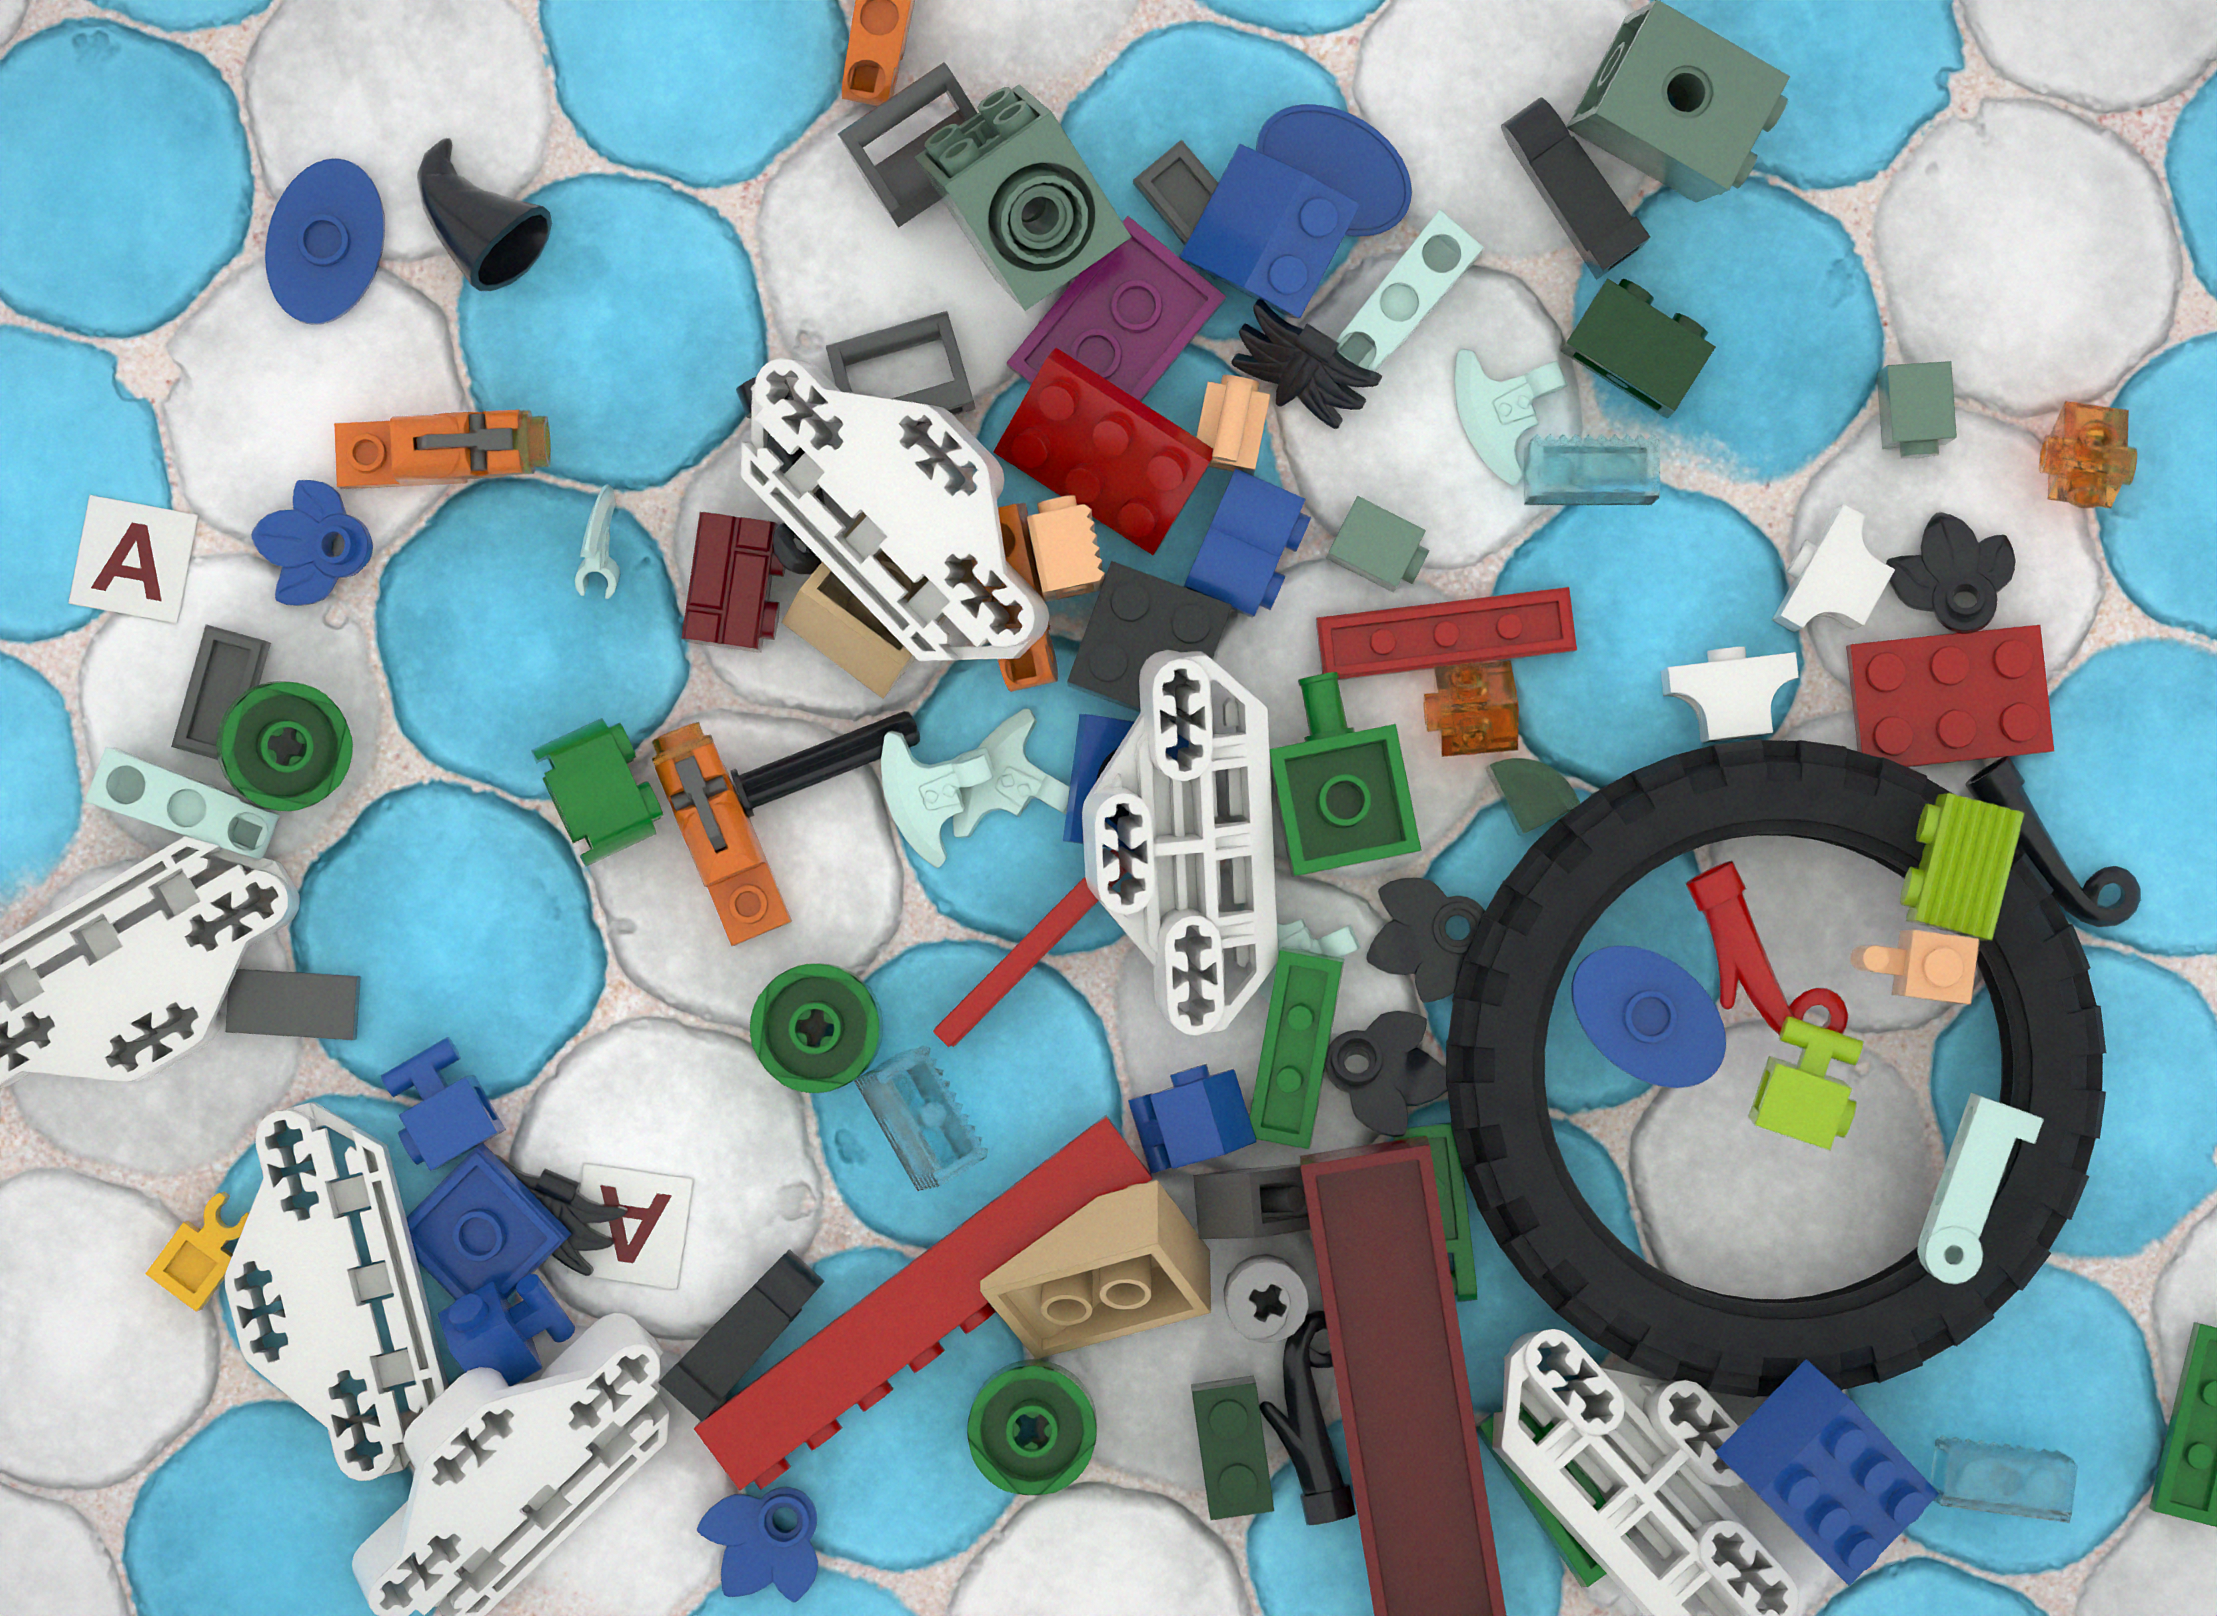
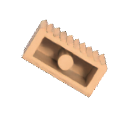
(1065, 549)

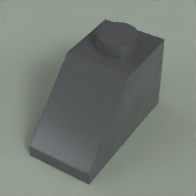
(1251, 1202)

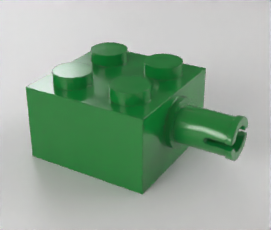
(1341, 790)

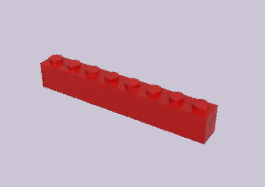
(908, 1313)

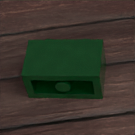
(1639, 346)
(1232, 1447)

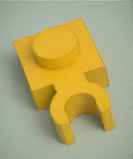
(196, 1258)

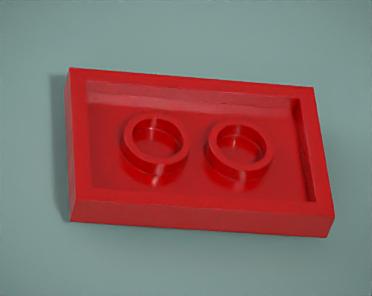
(1104, 450)
(1951, 696)

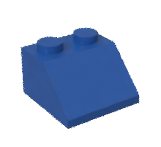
(1269, 231)

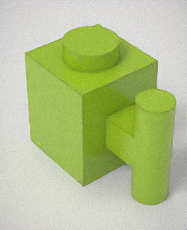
(1801, 1097)

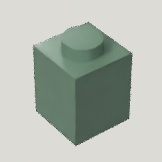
(1916, 407)
(1379, 545)

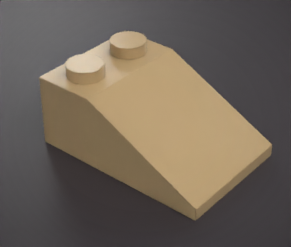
(848, 632)
(1104, 1274)

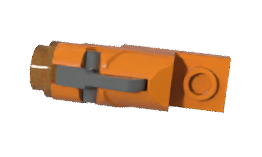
(440, 448)
(718, 834)

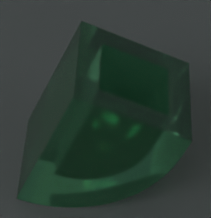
(1531, 792)

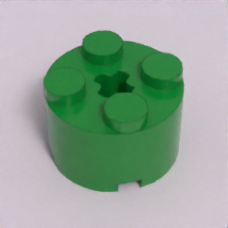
(303, 777)
(597, 790)
(788, 1051)
(1032, 1464)

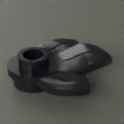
(1952, 564)
(1418, 938)
(1396, 1073)

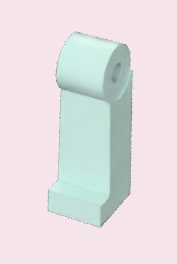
(1409, 292)
(180, 804)
(1968, 1186)

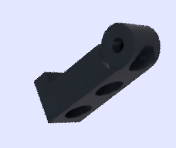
(1573, 188)
(741, 1336)

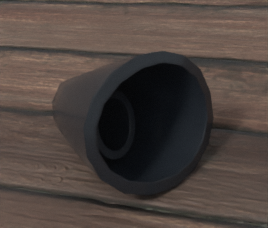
(482, 231)

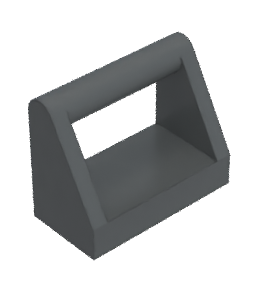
(899, 179)
(952, 396)

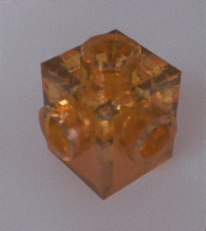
(2088, 455)
(1473, 708)

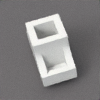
(1834, 576)
(1731, 691)

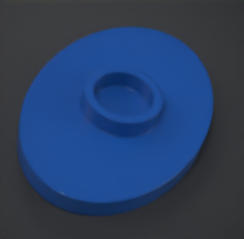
(1344, 156)
(325, 241)
(1648, 1016)

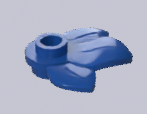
(304, 541)
(758, 1548)

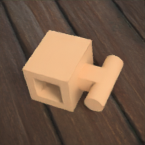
(1233, 422)
(1924, 965)

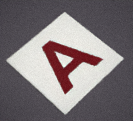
(133, 559)
(650, 1234)

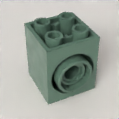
(1718, 95)
(1022, 195)

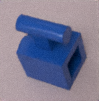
(449, 1117)
(1192, 1120)
(492, 1334)

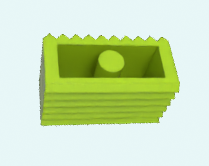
(1961, 866)

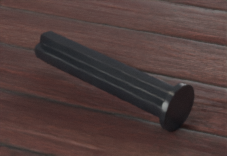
(820, 762)

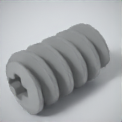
(1272, 1322)

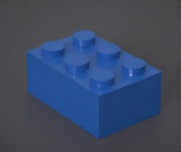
(1827, 1472)

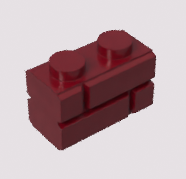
(732, 583)

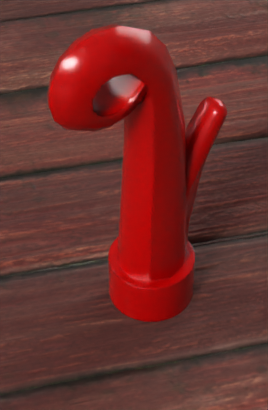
(1743, 957)

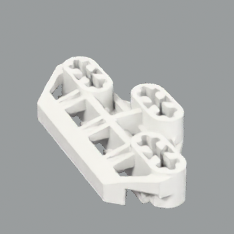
(909, 507)
(1182, 847)
(137, 971)
(326, 1293)
(516, 1451)
(1660, 1480)

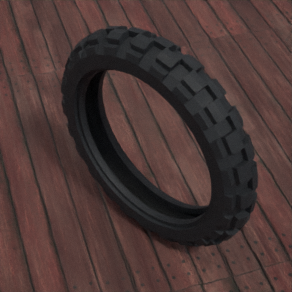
(1506, 1137)

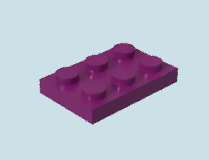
(1124, 316)

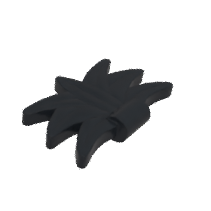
(1302, 366)
(574, 1211)

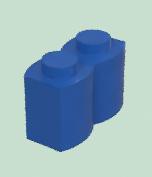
(1246, 544)

